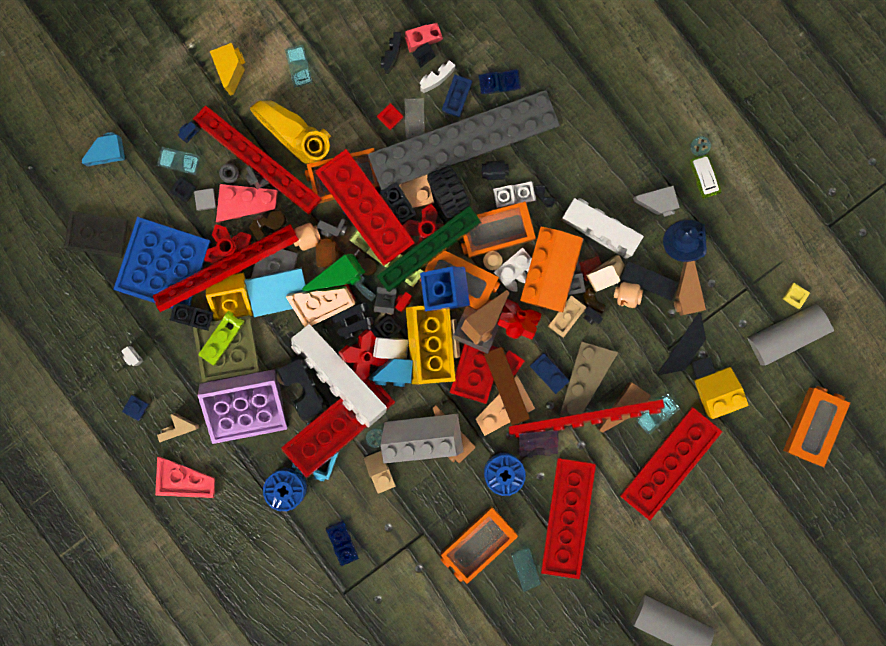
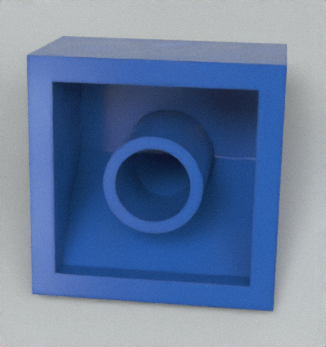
(445, 288)

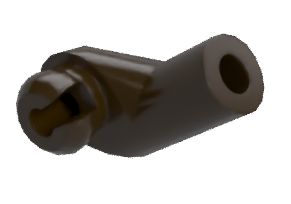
(591, 301)

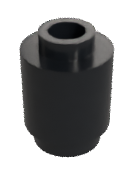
(495, 170)

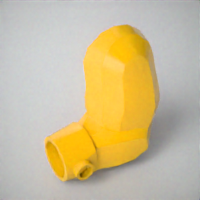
(292, 131)

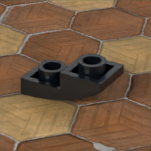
(390, 58)
(398, 202)
(191, 316)
(386, 328)

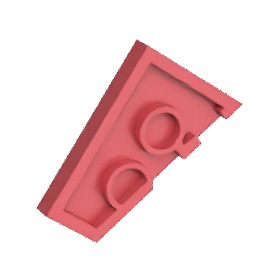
(244, 201)
(182, 481)

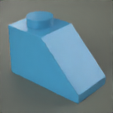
(105, 150)

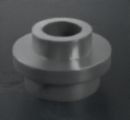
(223, 171)

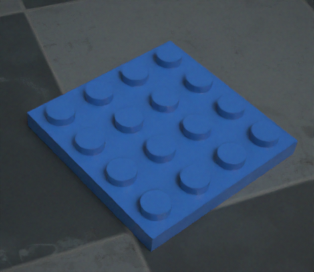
(159, 259)

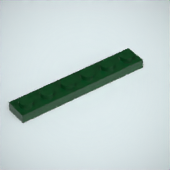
(429, 249)

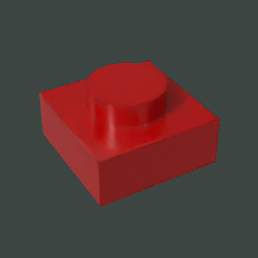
(390, 116)
(403, 301)
(514, 362)

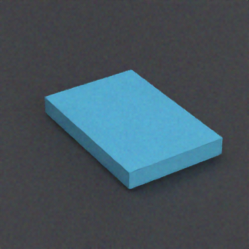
(269, 291)

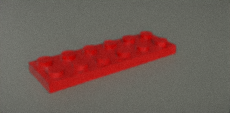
(365, 207)
(328, 434)
(670, 463)
(568, 518)

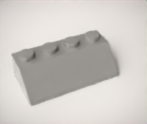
(421, 438)

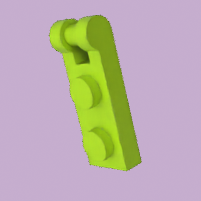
(221, 338)

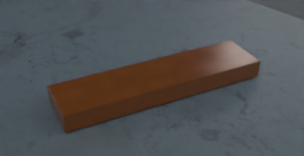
(506, 386)

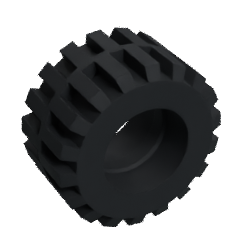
(448, 191)

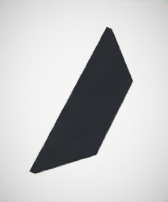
(686, 348)

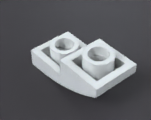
(432, 81)
(514, 194)
(391, 348)

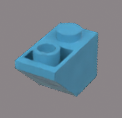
(394, 370)

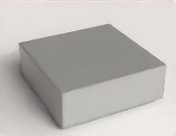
(205, 199)

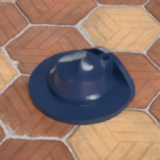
(685, 241)

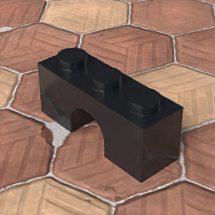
(308, 403)

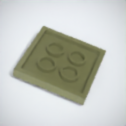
(238, 358)

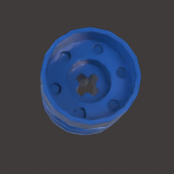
(497, 465)
(294, 483)

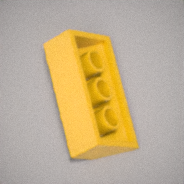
(430, 345)

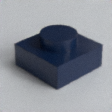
(188, 131)
(135, 408)

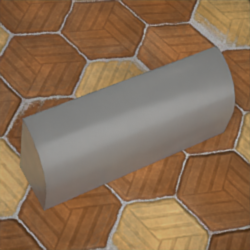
(790, 334)
(670, 624)

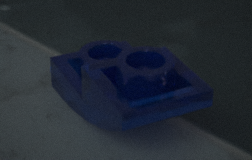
(499, 82)
(342, 543)

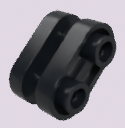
(347, 331)

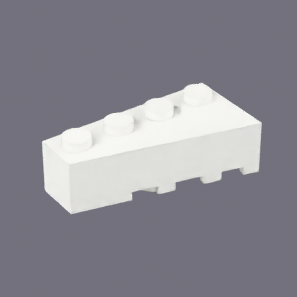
(602, 228)

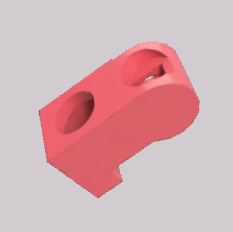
(421, 35)

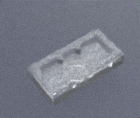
(414, 117)

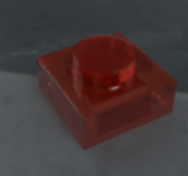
(588, 266)

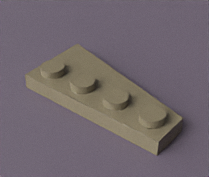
(587, 373)

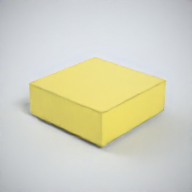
(796, 295)

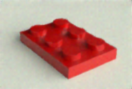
(473, 375)

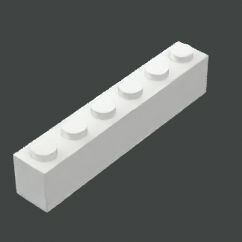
(338, 375)

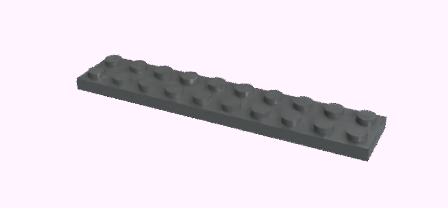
(463, 140)

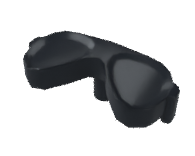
(547, 201)

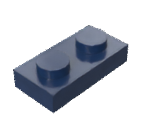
(456, 95)
(549, 373)

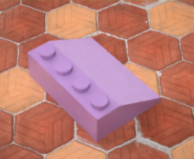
(242, 406)

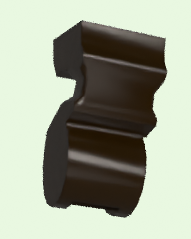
(275, 221)
(367, 264)

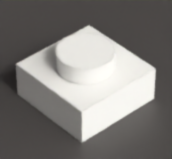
(131, 356)

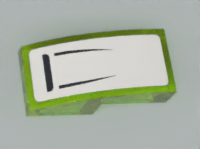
(705, 176)

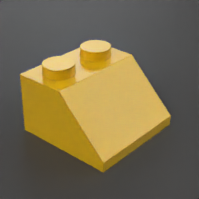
(229, 65)
(229, 296)
(721, 393)

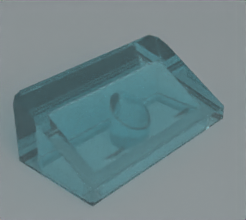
(525, 569)

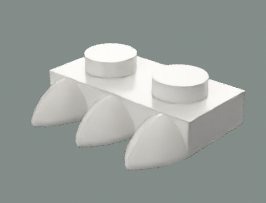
(514, 269)

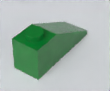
(342, 272)

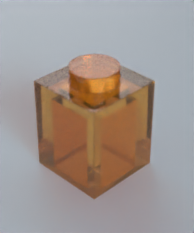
(326, 253)

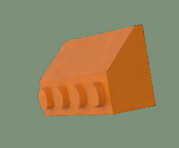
(551, 269)

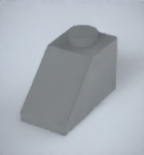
(659, 201)

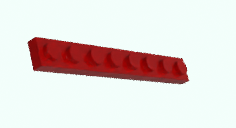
(257, 160)
(224, 268)
(595, 417)

